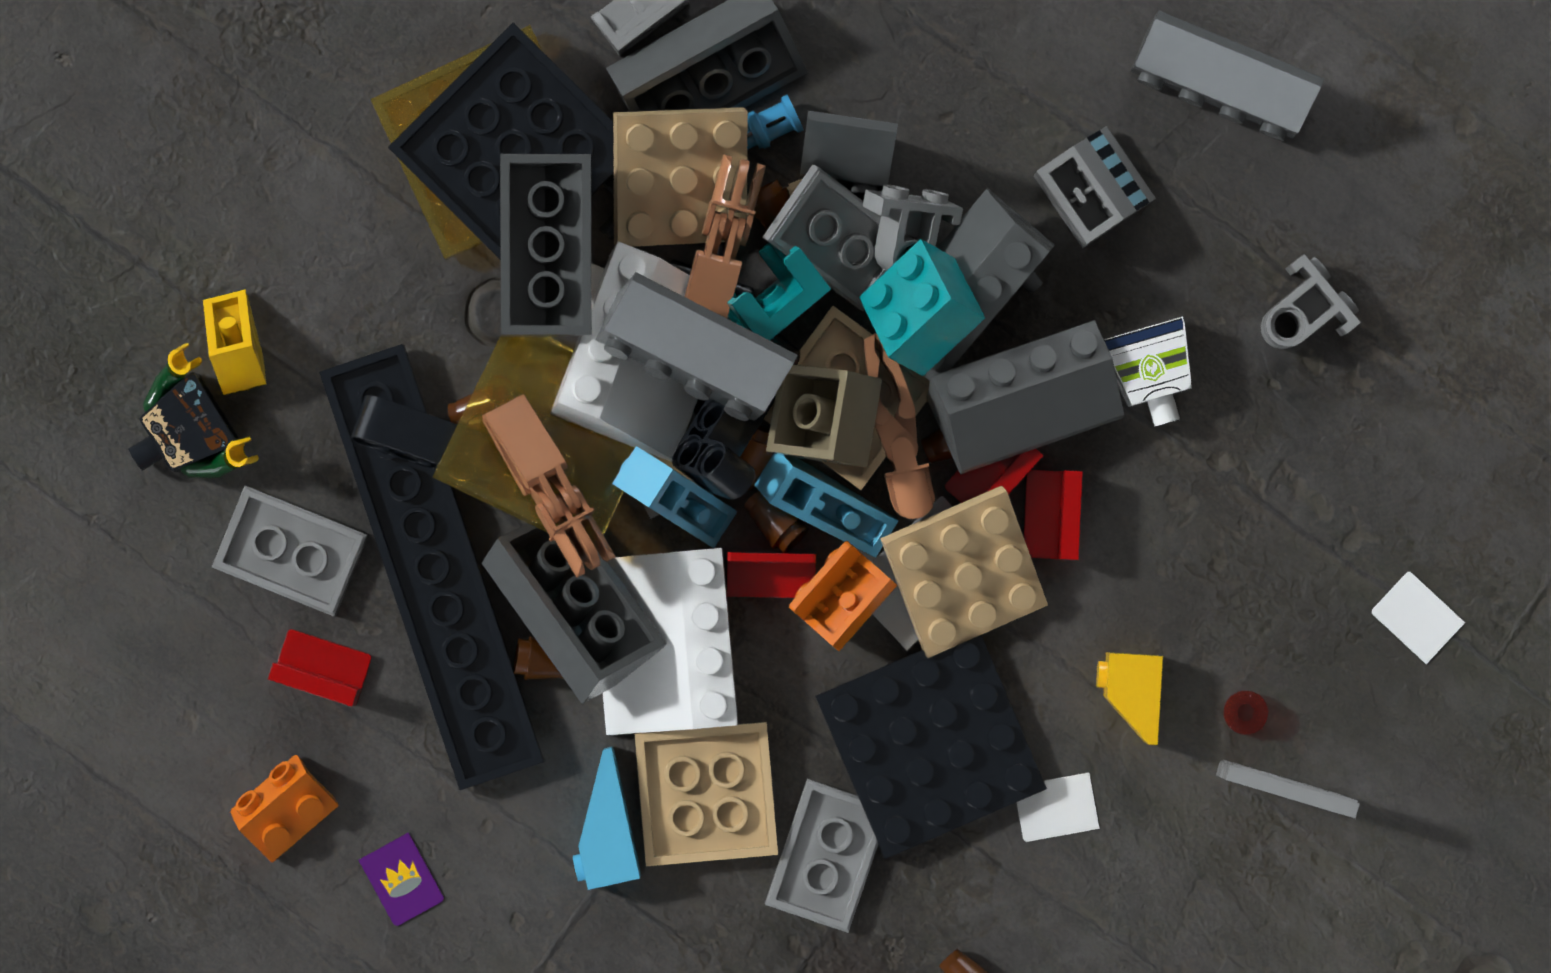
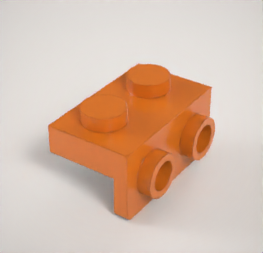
(842, 595)
(282, 808)

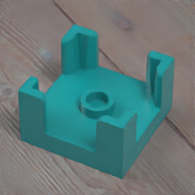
(784, 300)

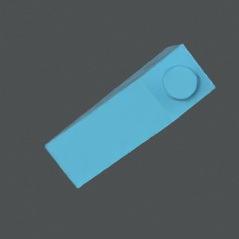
(674, 497)
(824, 503)
(607, 839)

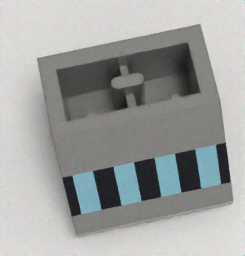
(1094, 186)

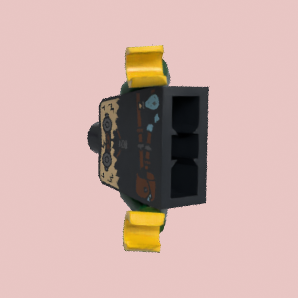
(187, 425)

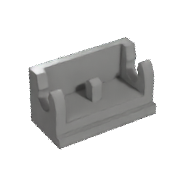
(630, 21)

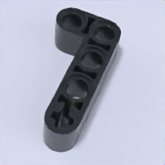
(715, 442)

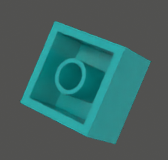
(921, 307)

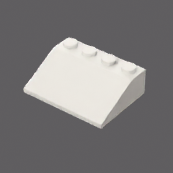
(618, 394)
(693, 675)

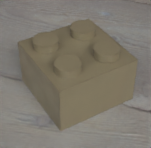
(825, 415)

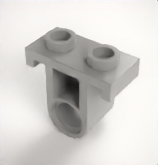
(907, 219)
(1309, 306)

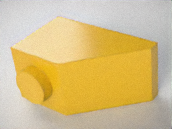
(233, 342)
(1133, 690)

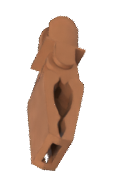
(716, 276)
(540, 472)
(908, 484)

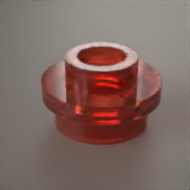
(1259, 716)

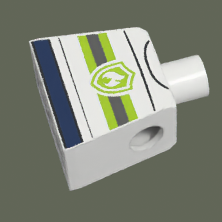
(1152, 367)

